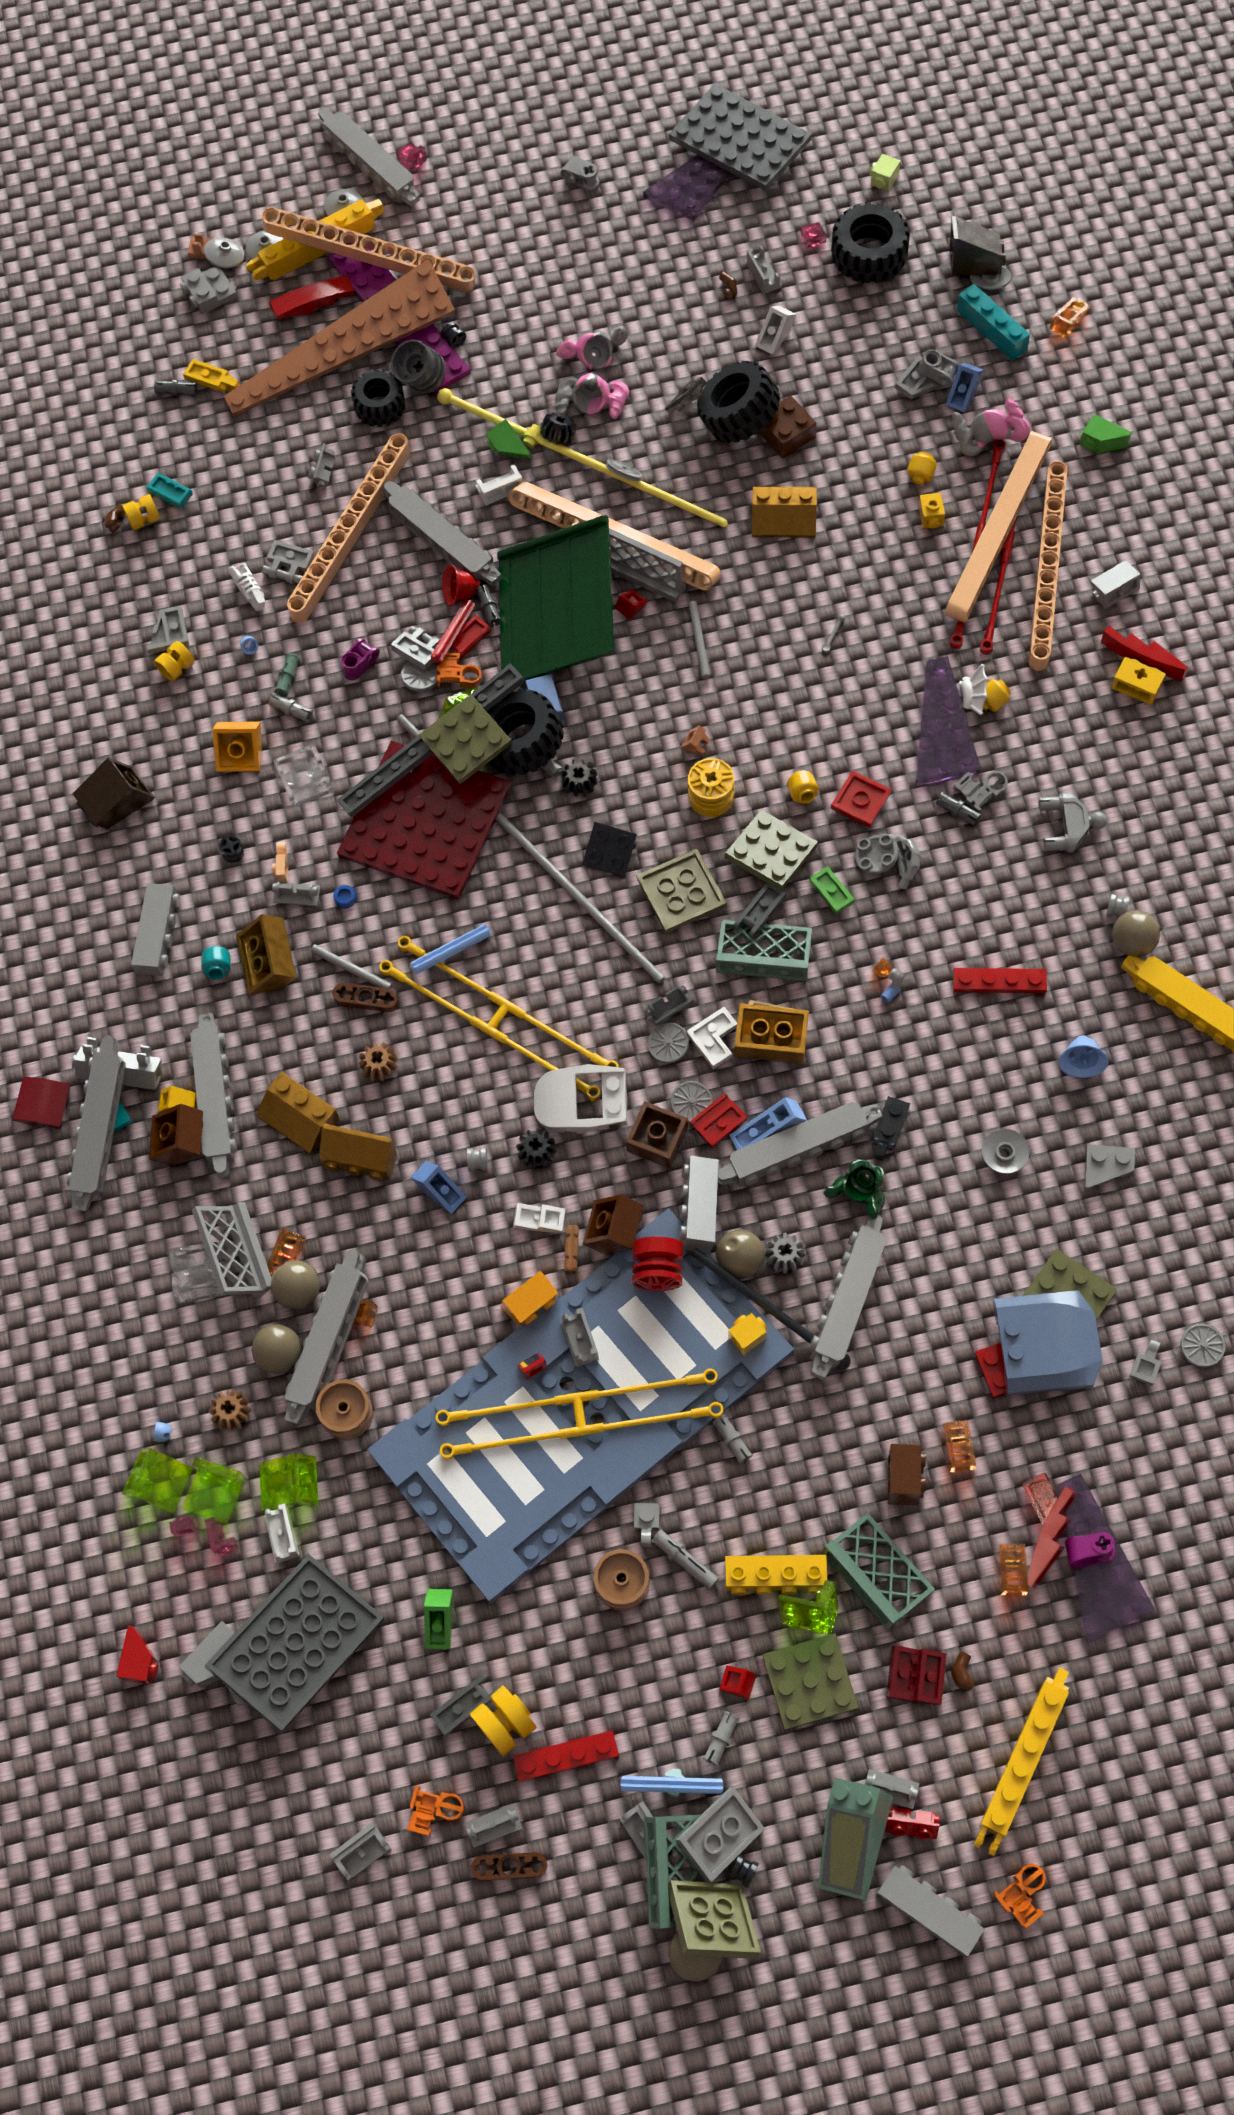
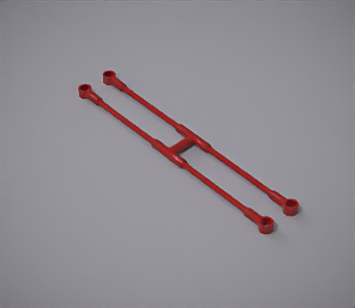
(1006, 548)

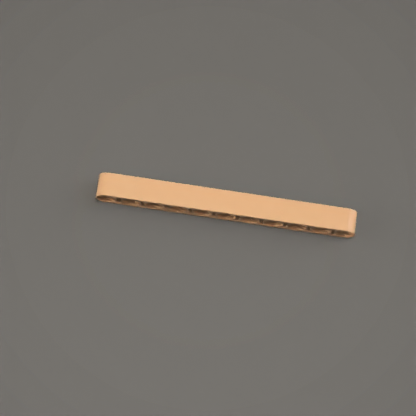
(360, 243)
(1056, 483)
(567, 513)
(356, 518)
(998, 527)

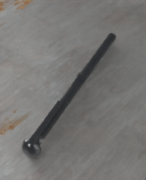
(761, 1301)

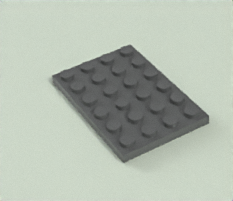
(740, 137)
(294, 1643)

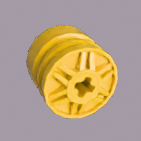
(711, 787)

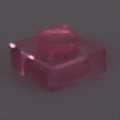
(813, 234)
(184, 1525)

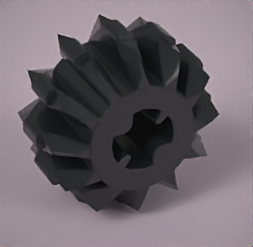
(558, 428)
(585, 774)
(536, 1157)

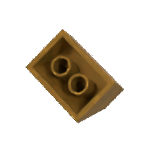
(784, 512)
(265, 955)
(771, 1033)
(296, 1112)
(357, 1152)

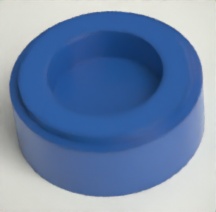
(345, 896)

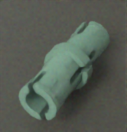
(287, 674)

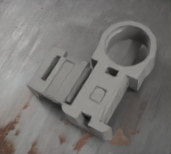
(981, 793)

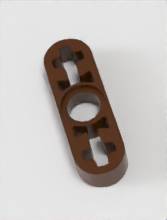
(348, 1001)
(489, 1860)

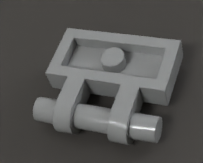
(288, 556)
(413, 648)

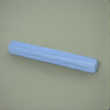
(450, 949)
(671, 1784)

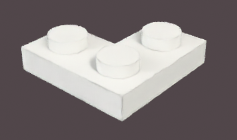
(708, 1035)

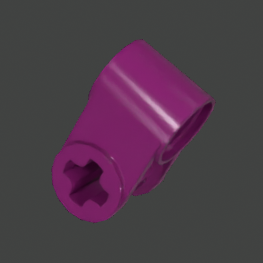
(360, 657)
(1086, 1549)

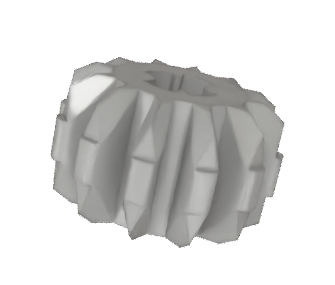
(780, 1246)

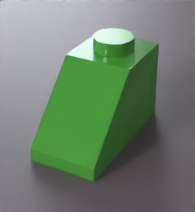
(1104, 436)
(507, 442)
(438, 1618)

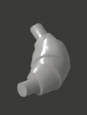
(908, 859)

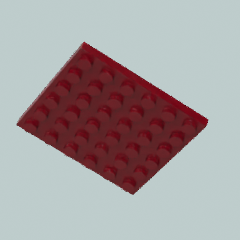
(427, 826)

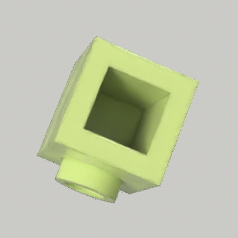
(885, 172)

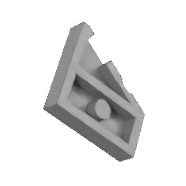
(915, 384)
(169, 628)
(1107, 1163)

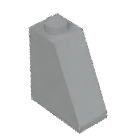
(194, 1664)

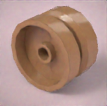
(332, 1405)
(614, 1566)

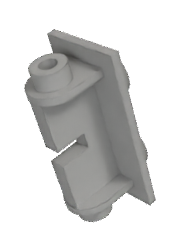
(318, 474)
(296, 893)
(902, 1790)
(493, 1825)

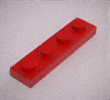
(999, 980)
(566, 1756)

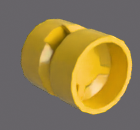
(134, 515)
(175, 660)

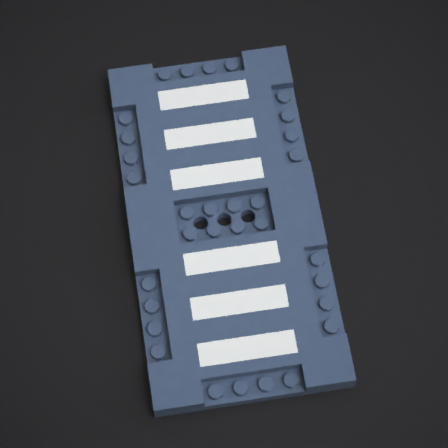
(523, 1501)

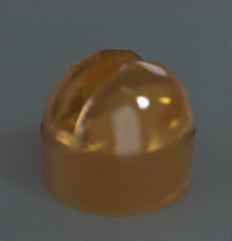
(883, 968)

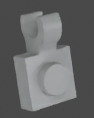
(1146, 1366)
(646, 1519)

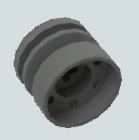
(418, 366)

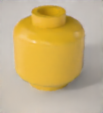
(921, 468)
(997, 694)
(802, 787)

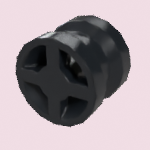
(453, 335)
(229, 843)
(743, 1870)

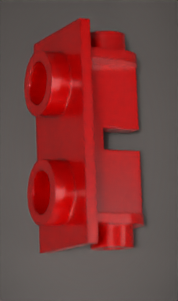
(923, 1826)

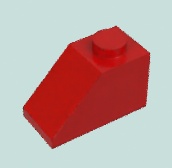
(137, 1660)

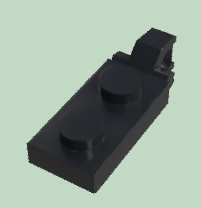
(889, 1126)

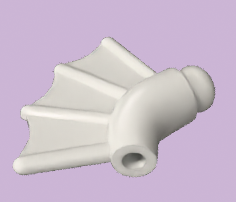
(974, 690)

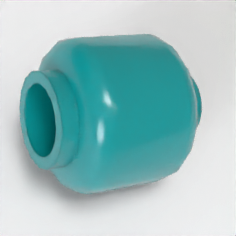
(215, 962)

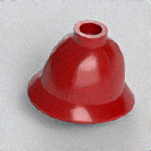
(457, 585)

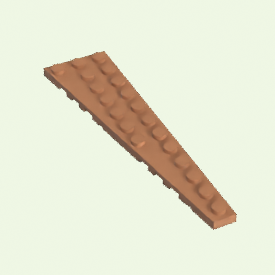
(386, 317)

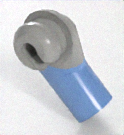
(894, 987)

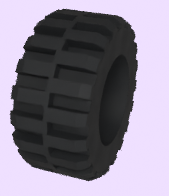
(871, 222)
(738, 402)
(539, 743)

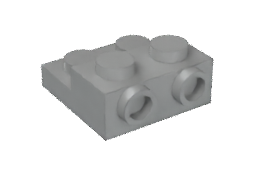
(207, 289)

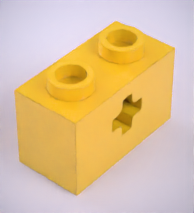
(1138, 680)

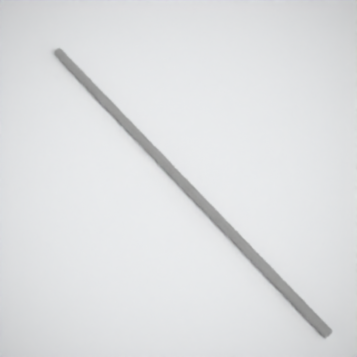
(562, 880)

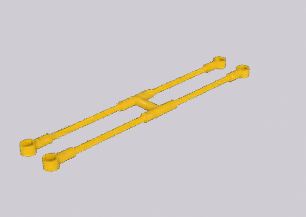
(490, 1028)
(581, 1428)

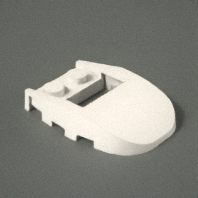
(557, 1099)

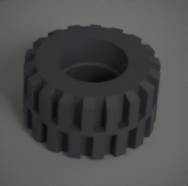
(378, 411)

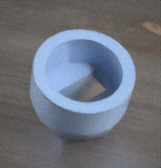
(252, 645)
(161, 1432)

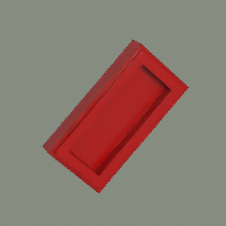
(470, 636)

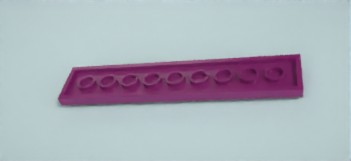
(371, 279)

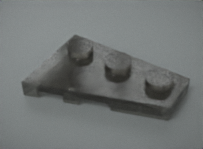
(687, 395)

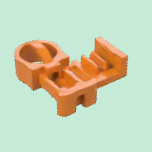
(451, 672)
(426, 1806)
(1018, 1899)

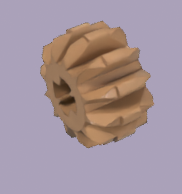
(378, 1069)
(238, 1415)

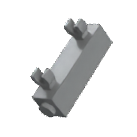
(140, 1069)

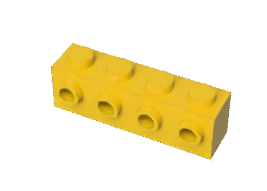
(775, 1573)

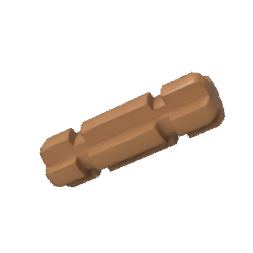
(571, 1248)

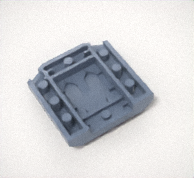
(1047, 1342)

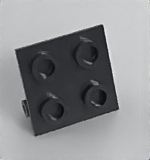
(609, 849)

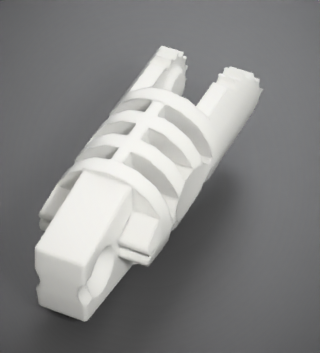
(248, 586)

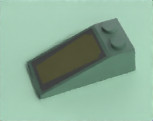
(852, 1837)

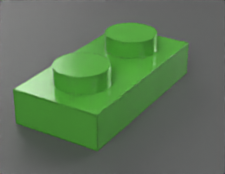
(832, 890)

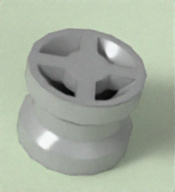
(1117, 906)
(477, 1159)

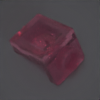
(412, 155)
(215, 1534)

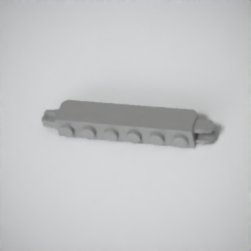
(369, 156)
(440, 534)
(212, 1094)
(97, 1124)
(798, 1143)
(848, 1297)
(327, 1336)

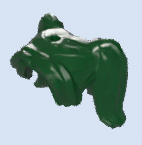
(859, 1187)

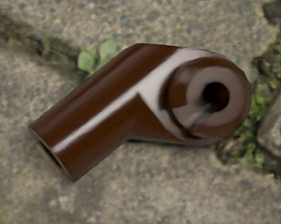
(731, 291)
(112, 516)
(960, 1674)

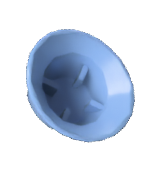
(1083, 1058)

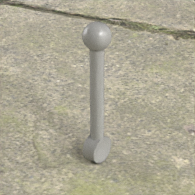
(826, 647)

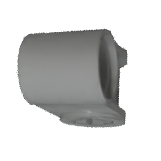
(581, 173)
(938, 368)

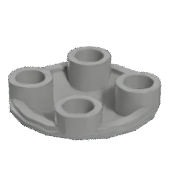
(876, 853)

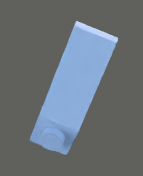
(772, 1121)

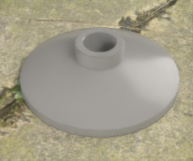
(340, 199)
(259, 242)
(224, 252)
(992, 281)
(1007, 1141)

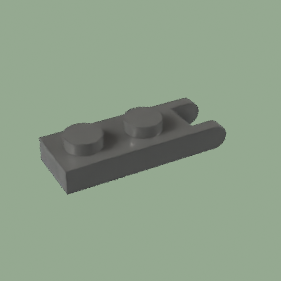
(760, 909)
(458, 1708)

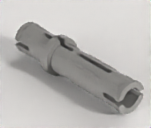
(677, 1553)

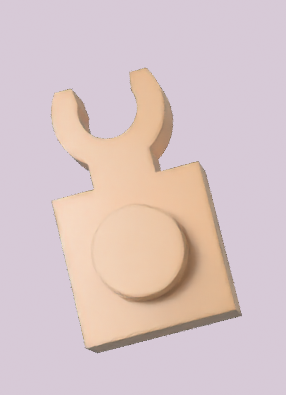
(280, 868)

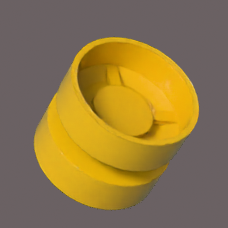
(508, 1716)

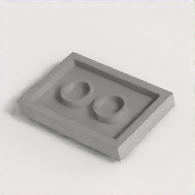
(720, 1834)

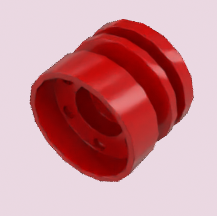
(657, 1263)

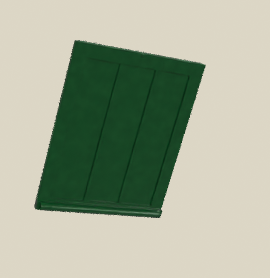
(557, 600)

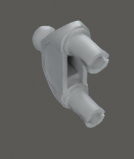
(1075, 821)

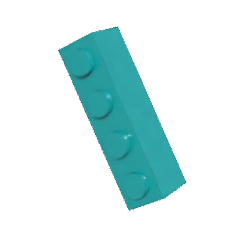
(993, 322)

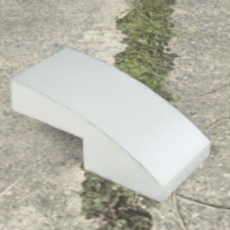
(537, 1218)

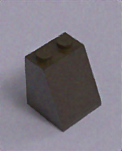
(974, 249)
(112, 794)

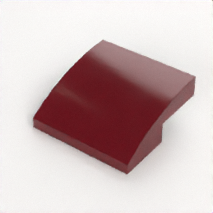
(41, 1102)
(916, 1675)

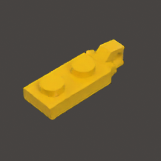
(210, 376)

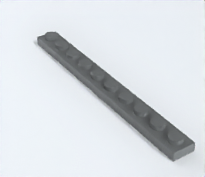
(416, 751)

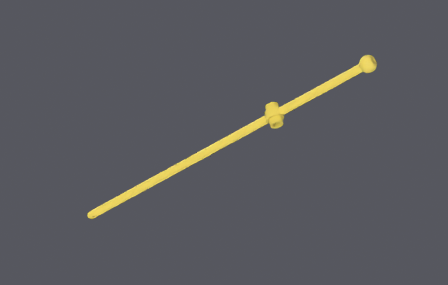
(533, 437)

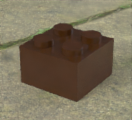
(789, 428)
(657, 1134)
(176, 1135)
(613, 1224)
(904, 1474)

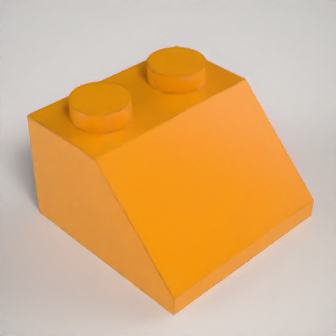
(237, 746)
(529, 1299)

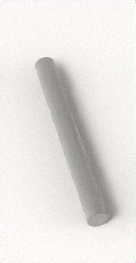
(699, 641)
(346, 965)

